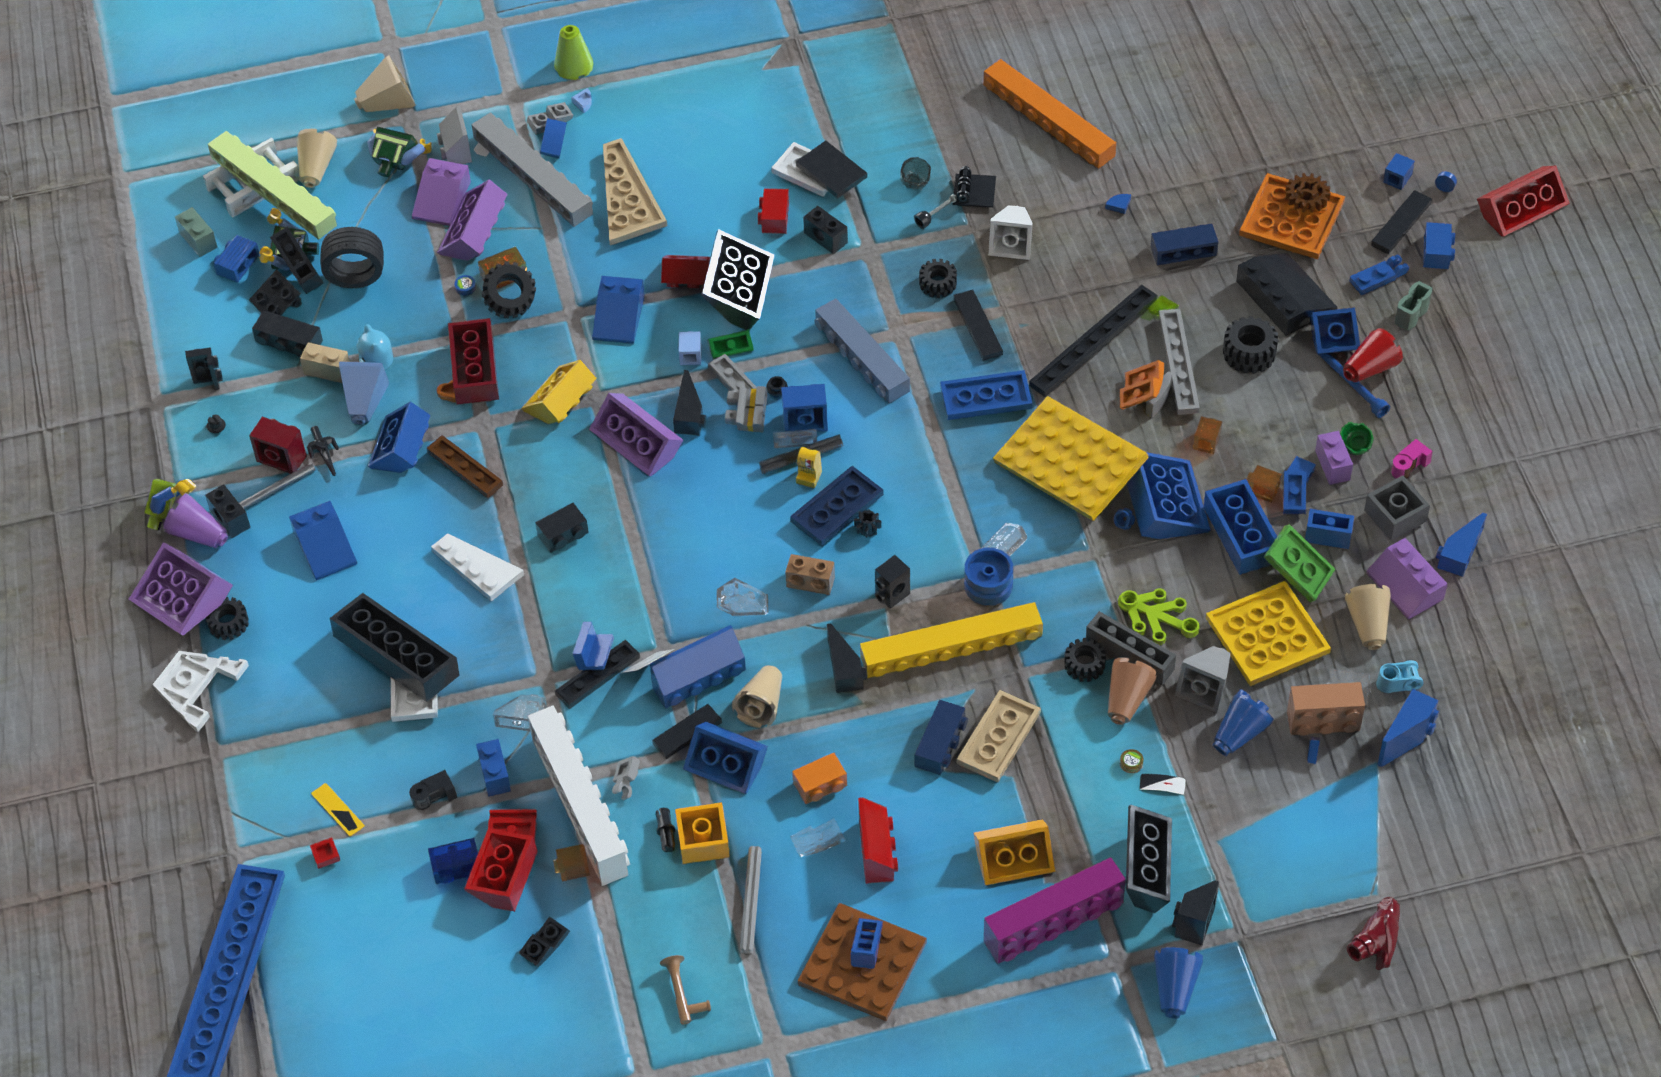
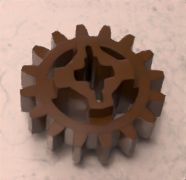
(1307, 192)

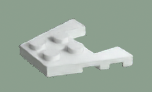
(188, 677)

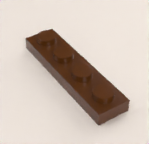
(464, 466)

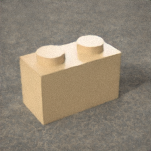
(323, 361)

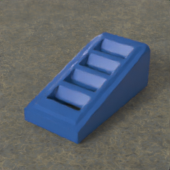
(863, 956)

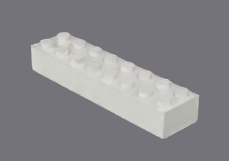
(578, 795)

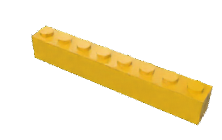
(951, 640)

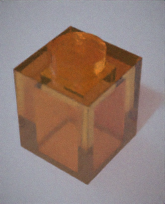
(1207, 435)
(1264, 483)
(571, 862)

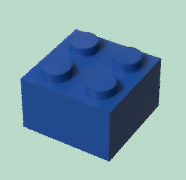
(804, 407)

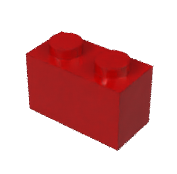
(774, 211)

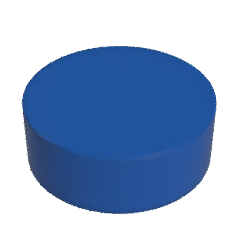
(1445, 181)

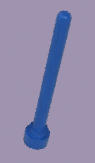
(1378, 406)

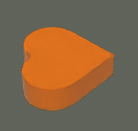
(446, 391)

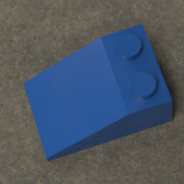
(618, 309)
(322, 540)
(1410, 726)

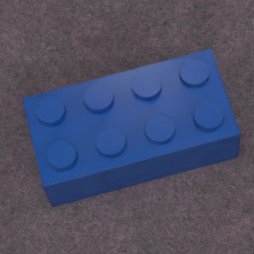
(1240, 525)

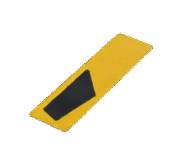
(337, 809)

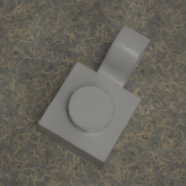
(624, 774)

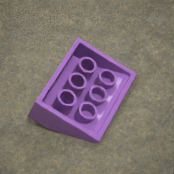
(179, 590)

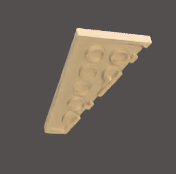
(629, 200)

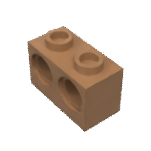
(810, 574)

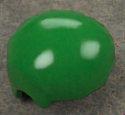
(1357, 438)

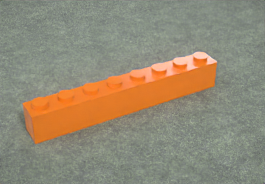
(1049, 113)

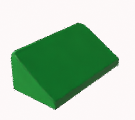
(730, 344)

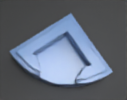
(582, 100)

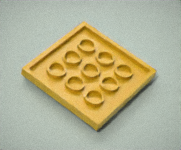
(1268, 633)

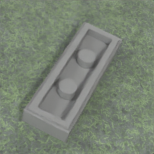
(729, 374)

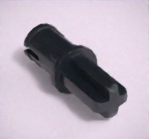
(665, 829)

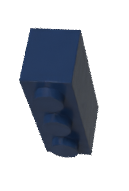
(1184, 244)
(940, 737)

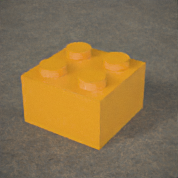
(702, 833)

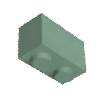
(196, 232)

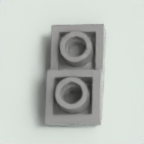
(556, 112)
(1156, 404)

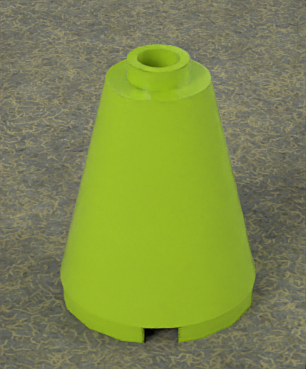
(572, 54)

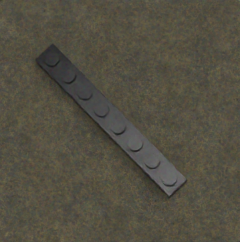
(1093, 340)

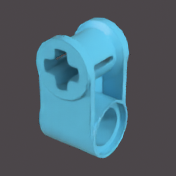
(1401, 676)

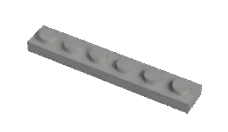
(1179, 361)

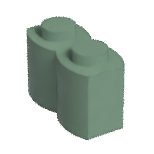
(1413, 305)

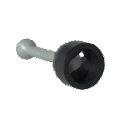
(924, 218)

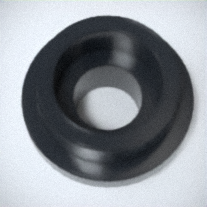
(772, 385)

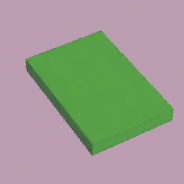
(1299, 563)

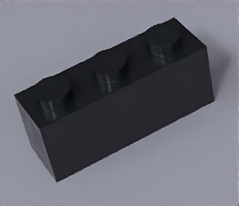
(285, 333)

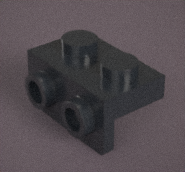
(204, 366)

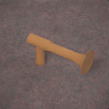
(672, 963)

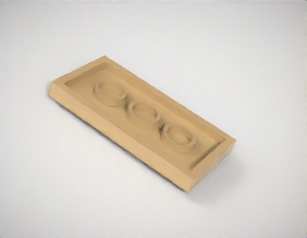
(998, 736)

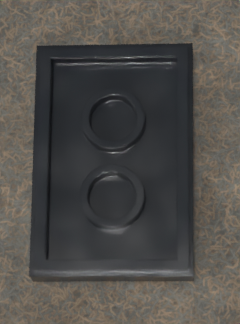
(831, 169)

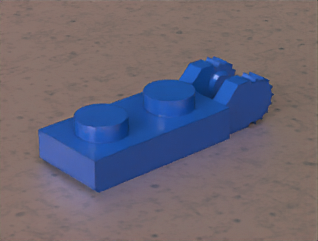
(1378, 275)

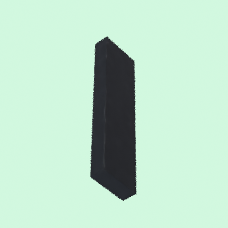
(1401, 222)
(978, 325)
(590, 680)

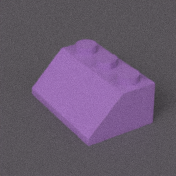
(1410, 578)

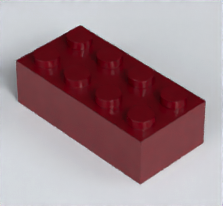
(473, 361)

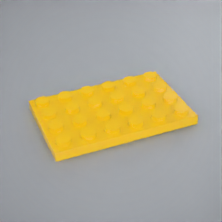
(1070, 458)

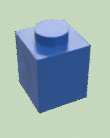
(1398, 171)

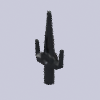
(321, 444)

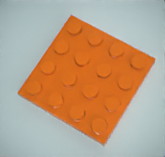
(1280, 225)

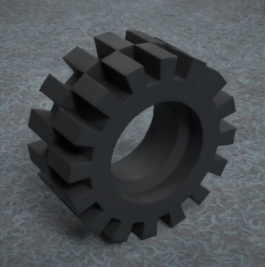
(938, 269)
(229, 628)
(1085, 670)

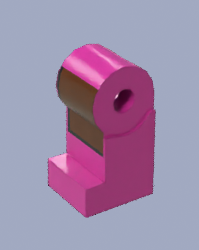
(1409, 458)

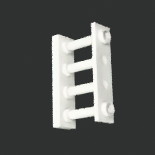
(247, 197)

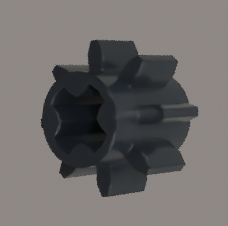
(867, 523)

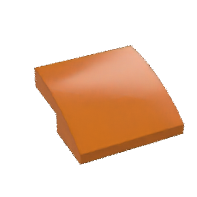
(1142, 384)

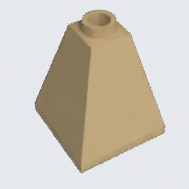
(384, 89)

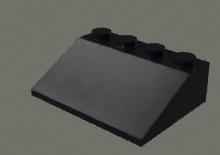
(737, 279)
(1282, 290)

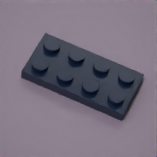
(836, 505)

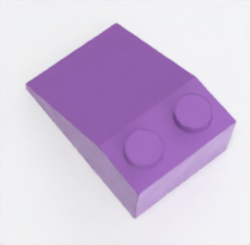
(441, 191)

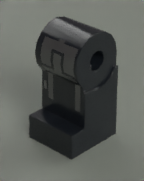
(432, 790)

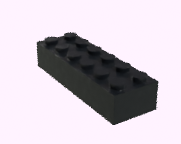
(394, 647)

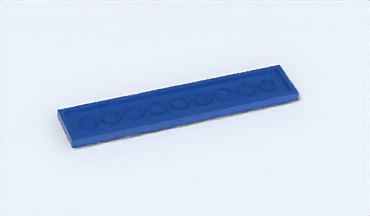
(227, 973)

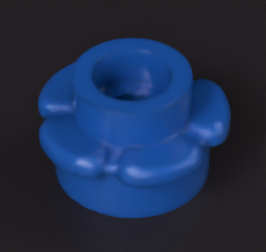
(1120, 522)

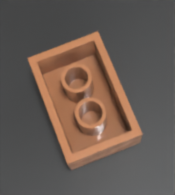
(1325, 708)

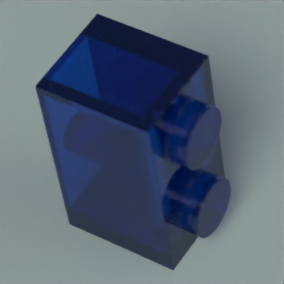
(453, 860)

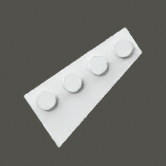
(482, 570)

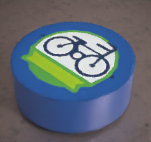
(465, 285)

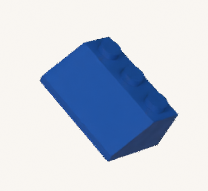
(400, 439)
(724, 757)

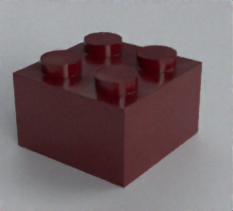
(278, 445)

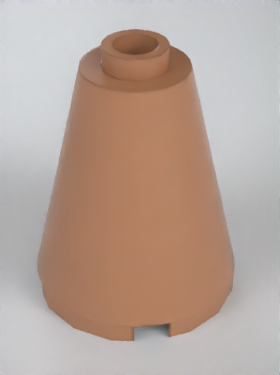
(1128, 688)

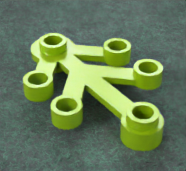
(1156, 613)

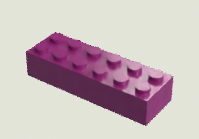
(1054, 910)

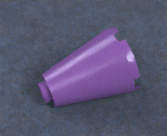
(194, 523)

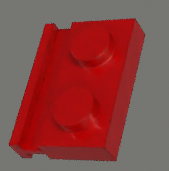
(515, 821)

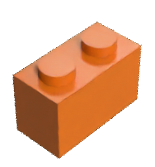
(819, 778)

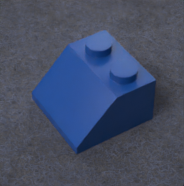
(1335, 330)

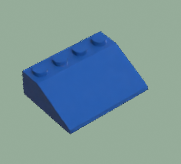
(1167, 498)

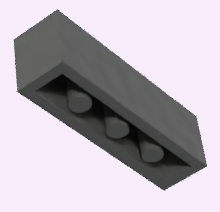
(1125, 643)

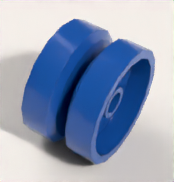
(988, 576)

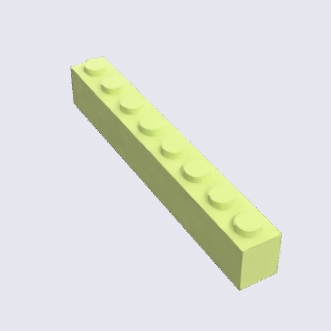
(272, 184)

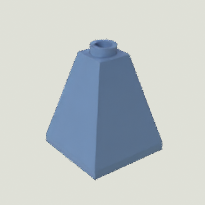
(363, 388)

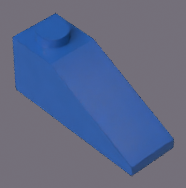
(1460, 546)

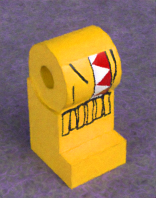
(808, 467)

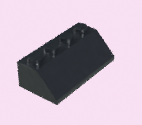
(1148, 859)

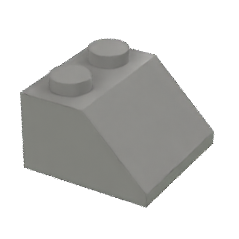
(454, 138)

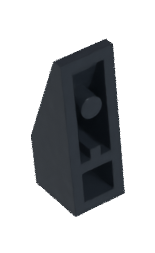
(296, 260)
(688, 413)
(845, 663)

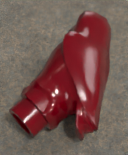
(1378, 935)

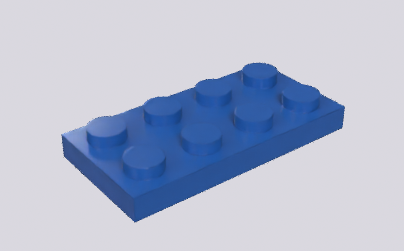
(986, 395)

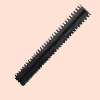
(793, 455)

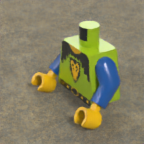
(162, 499)

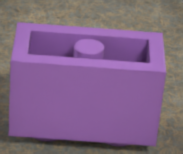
(1334, 457)

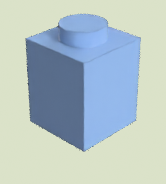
(690, 348)

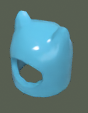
(375, 347)

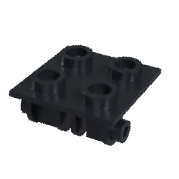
(974, 189)
(276, 295)

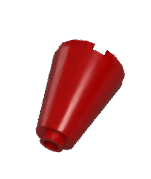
(1373, 356)

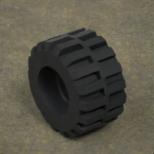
(508, 273)
(1250, 357)

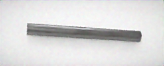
(277, 486)

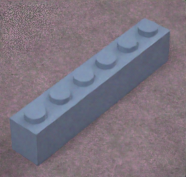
(862, 351)

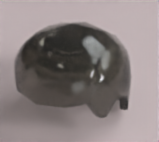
(915, 173)

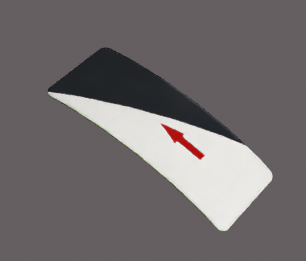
(1162, 783)

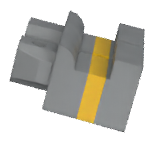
(750, 409)

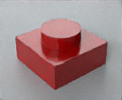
(325, 853)

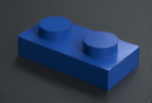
(1294, 492)

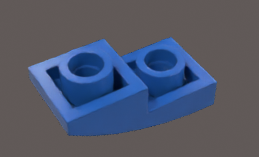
(553, 138)

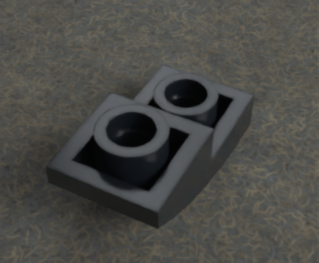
(546, 941)

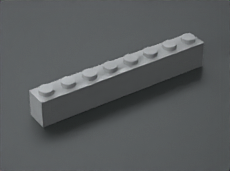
(532, 169)

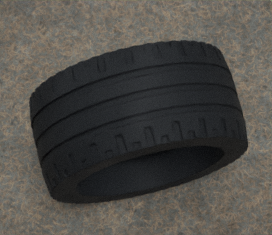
(354, 241)

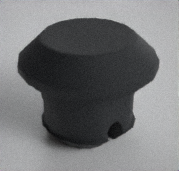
(215, 424)

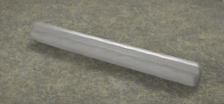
(750, 900)

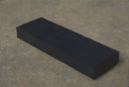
(681, 734)

